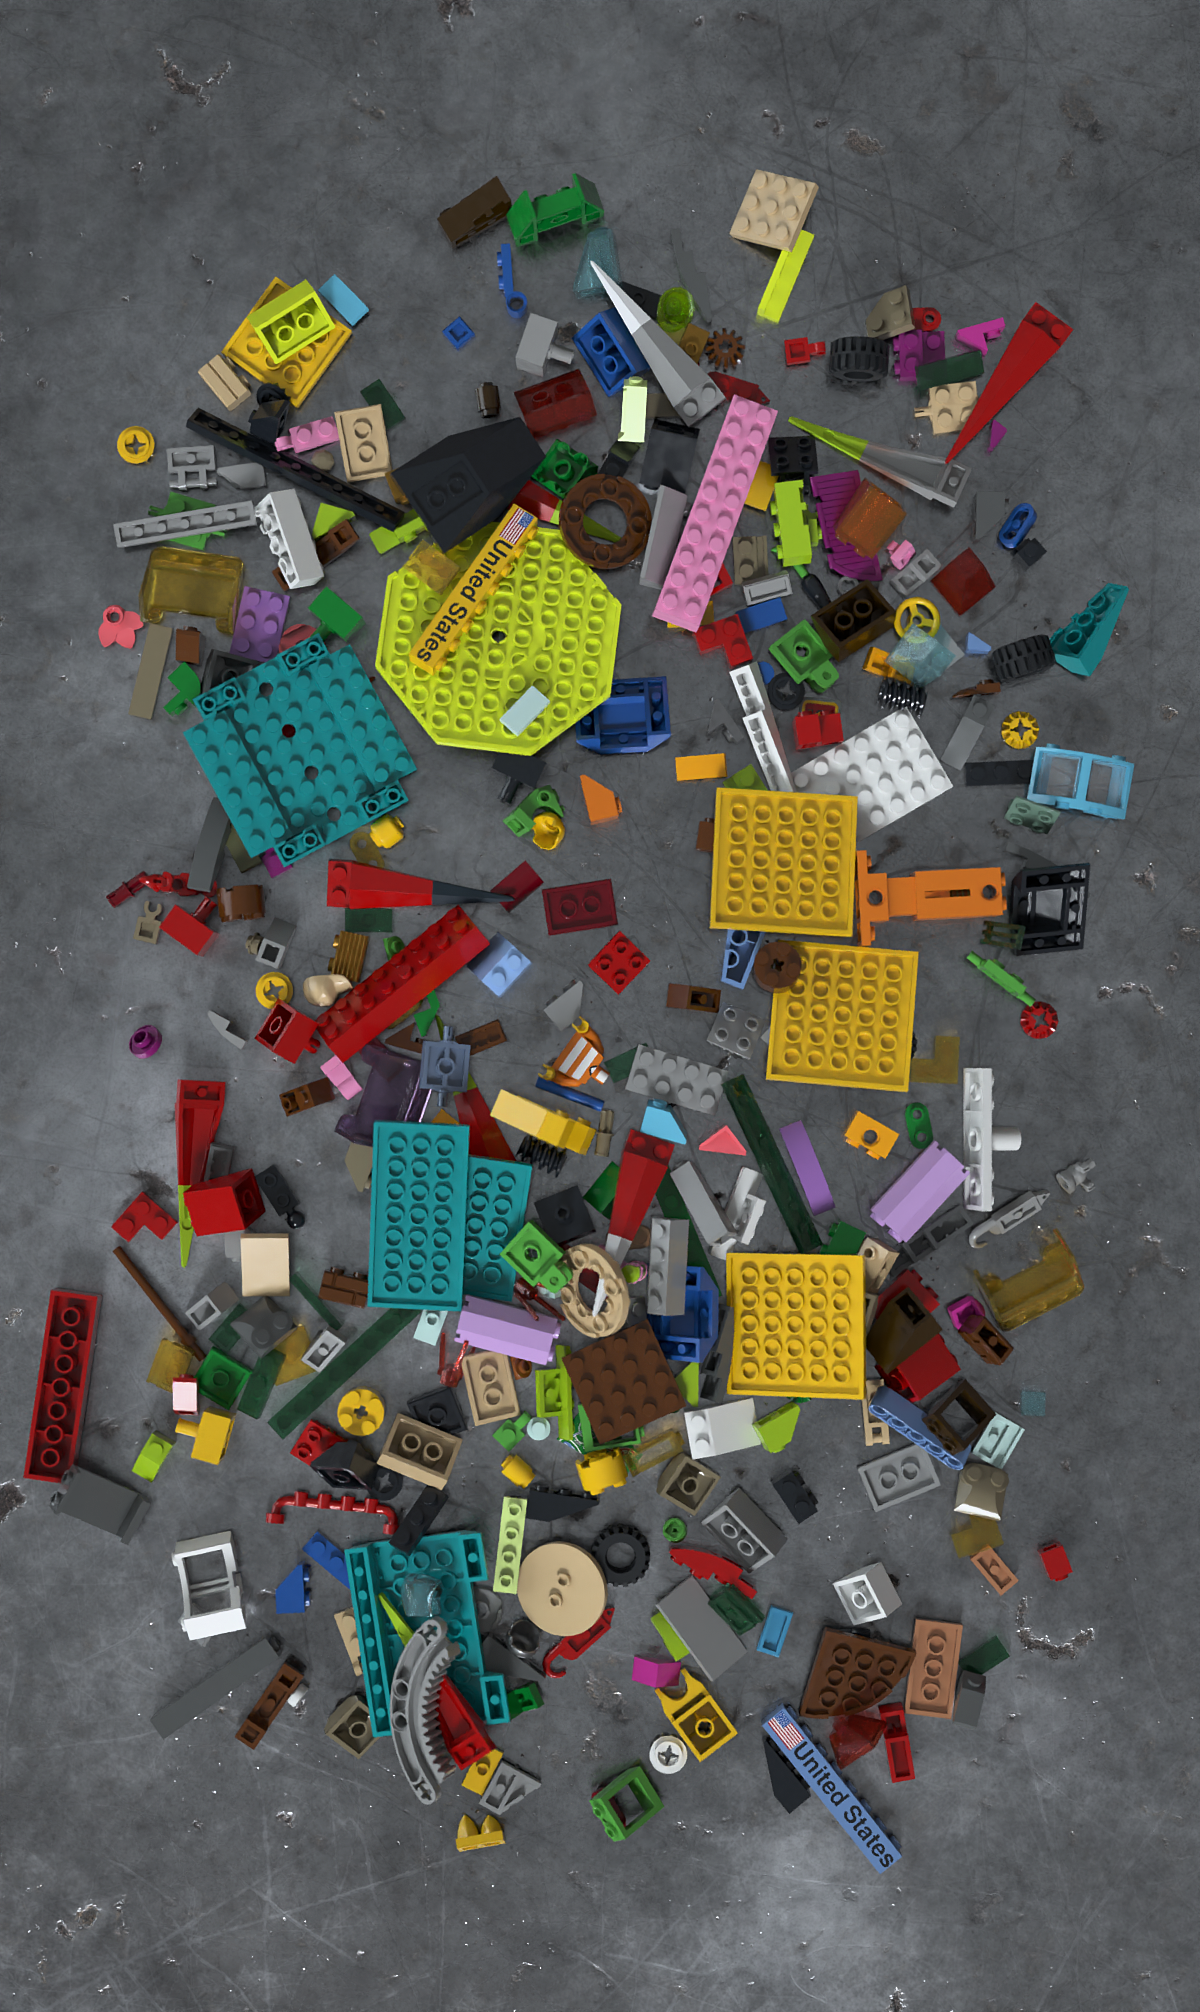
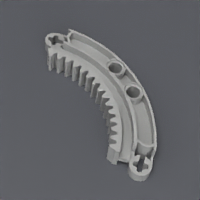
(416, 1736)

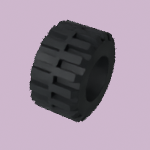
(859, 358)
(1023, 658)
(626, 1535)

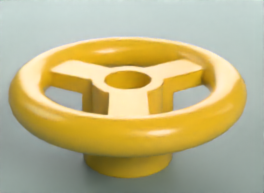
(911, 602)

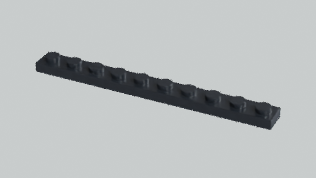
(295, 469)

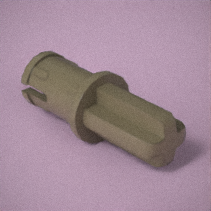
(604, 1133)

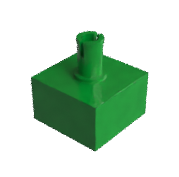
(335, 617)

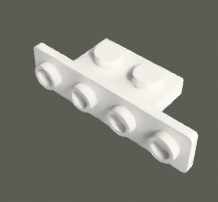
(742, 1210)

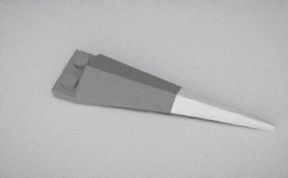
(682, 380)

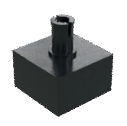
(518, 771)
(565, 1216)

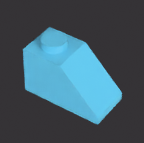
(663, 1122)

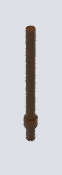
(187, 1339)

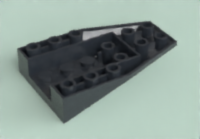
(469, 479)

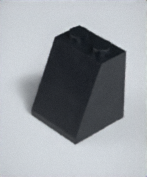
(669, 456)

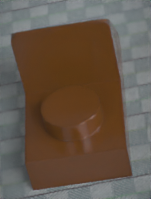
(403, 1039)

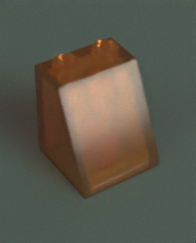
(868, 519)

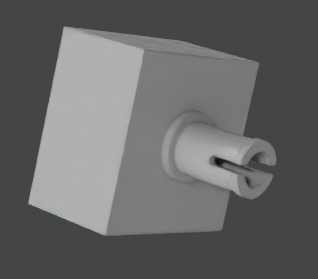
(539, 346)

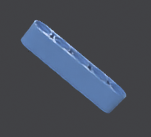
(907, 1420)

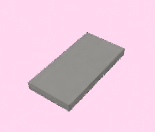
(701, 1628)

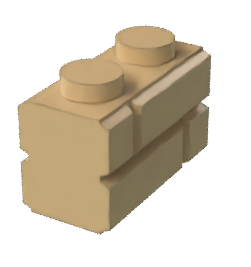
(225, 382)

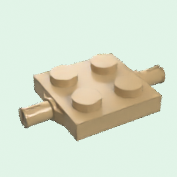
(949, 406)

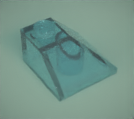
(919, 657)

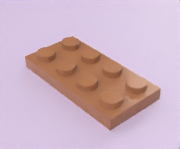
(934, 1669)

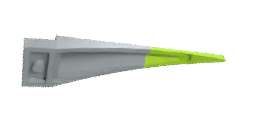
(915, 470)

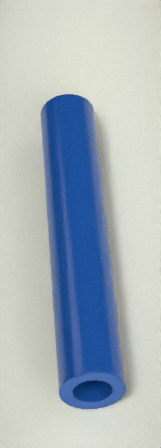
(570, 1094)

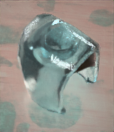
(421, 1595)

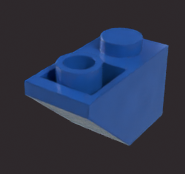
(292, 1593)

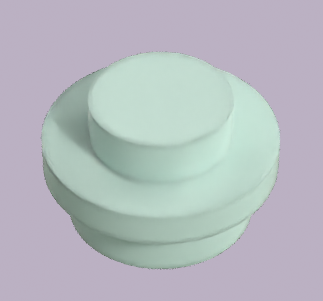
(538, 1428)

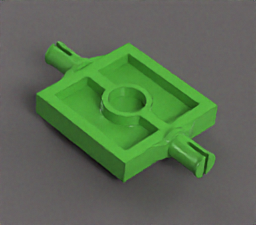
(179, 503)
(995, 971)

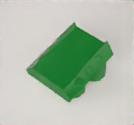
(563, 468)

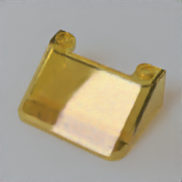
(191, 585)

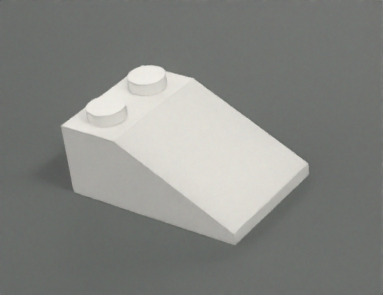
(721, 1428)

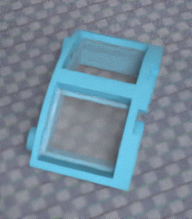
(1088, 781)

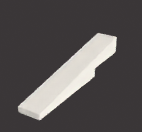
(762, 727)

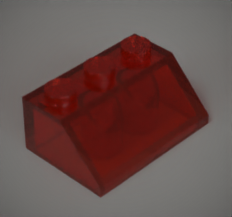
(555, 403)

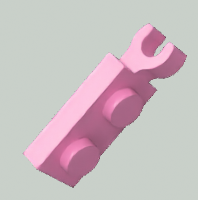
(309, 435)

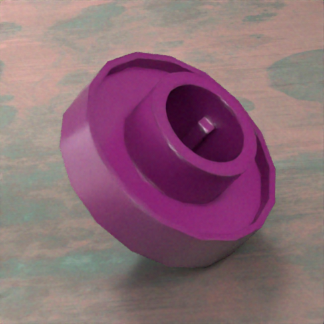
(145, 1041)

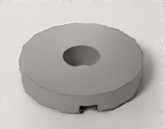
(494, 1607)

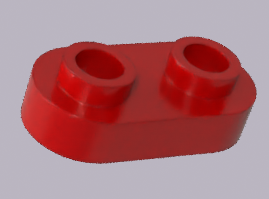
(920, 321)

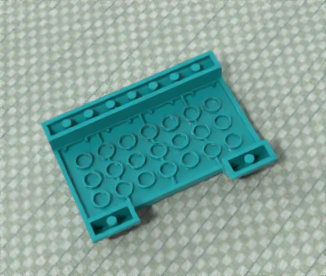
(458, 1562)

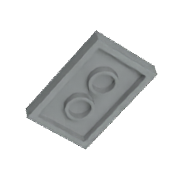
(898, 1476)

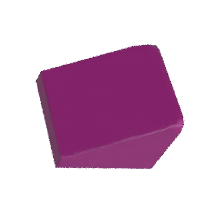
(996, 433)

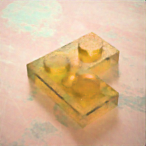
(943, 1066)
(980, 1538)

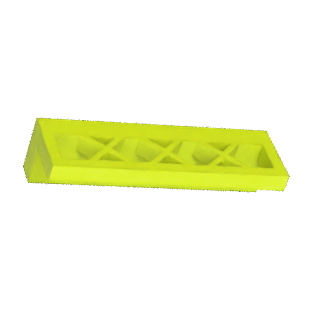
(784, 278)

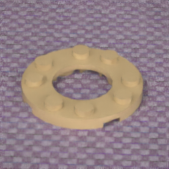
(615, 1286)

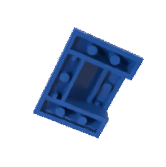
(630, 719)
(694, 1333)

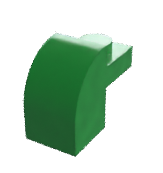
(189, 686)

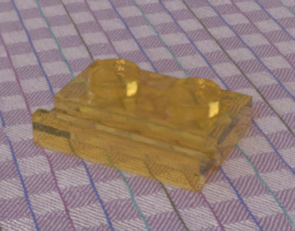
(431, 567)
(169, 1362)

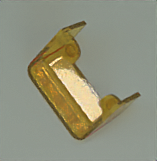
(1034, 1289)

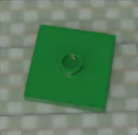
(222, 1377)

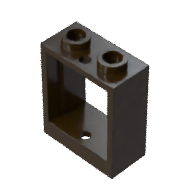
(972, 1404)

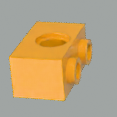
(884, 1136)

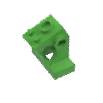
(543, 798)

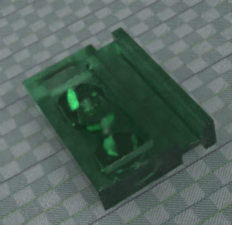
(736, 1609)

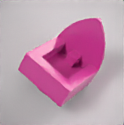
(963, 1309)

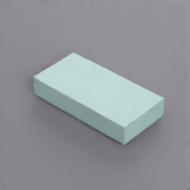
(524, 711)

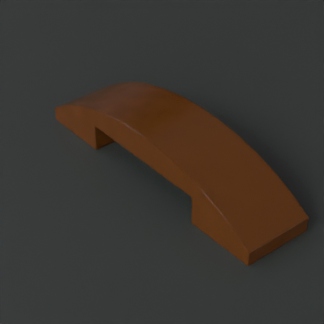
(328, 548)
(269, 1705)

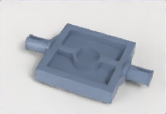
(444, 1066)

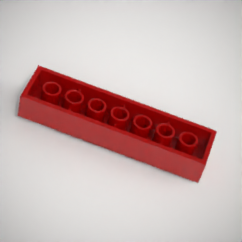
(400, 983)
(62, 1384)

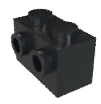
(794, 1495)

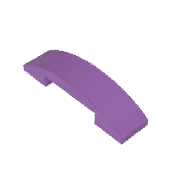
(807, 1167)

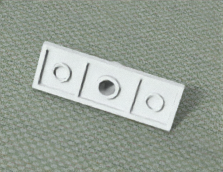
(981, 1138)

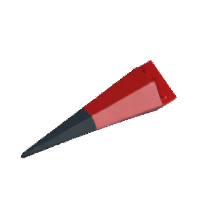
(368, 886)

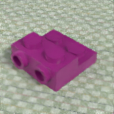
(916, 349)

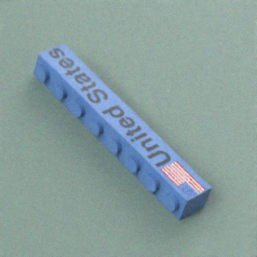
(831, 1788)

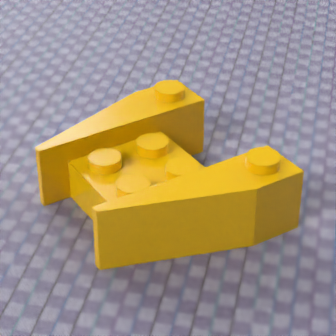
(543, 1122)

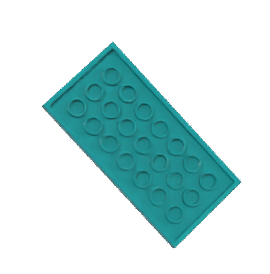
(418, 1215)

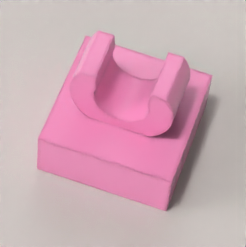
(901, 553)

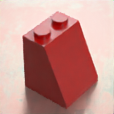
(224, 1203)
(922, 1370)

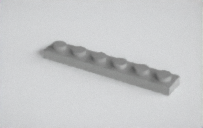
(185, 524)

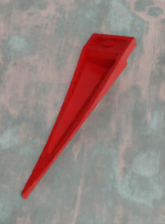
(1031, 347)

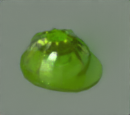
(674, 309)

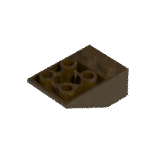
(901, 1330)

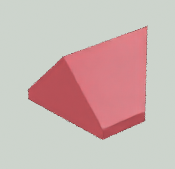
(722, 1141)

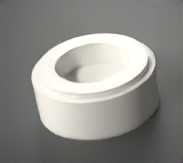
(297, 1695)

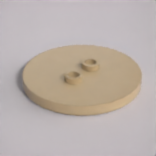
(562, 1588)

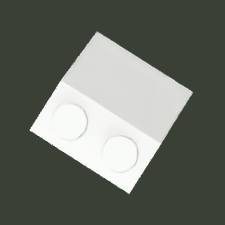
(868, 1594)

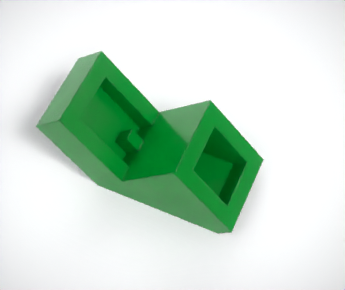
(426, 1018)
(523, 1699)

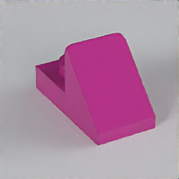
(974, 335)

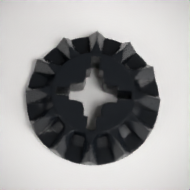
(268, 390)
(775, 696)
(387, 1492)

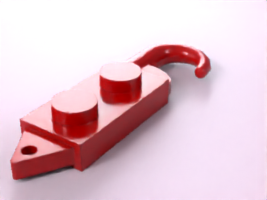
(730, 385)
(573, 1646)

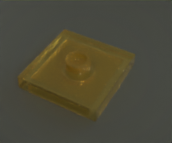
(294, 1347)

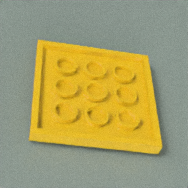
(298, 371)

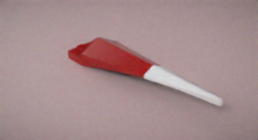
(639, 1176)

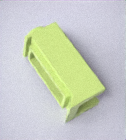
(633, 410)

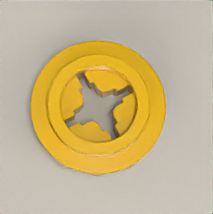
(127, 437)
(1012, 738)
(264, 985)

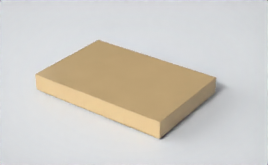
(363, 442)
(265, 1264)
(490, 1387)

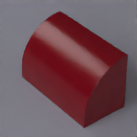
(519, 884)

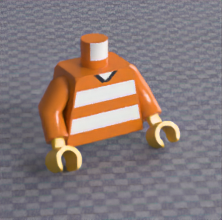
(578, 1059)

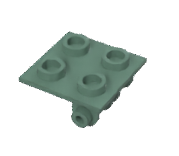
(1031, 814)

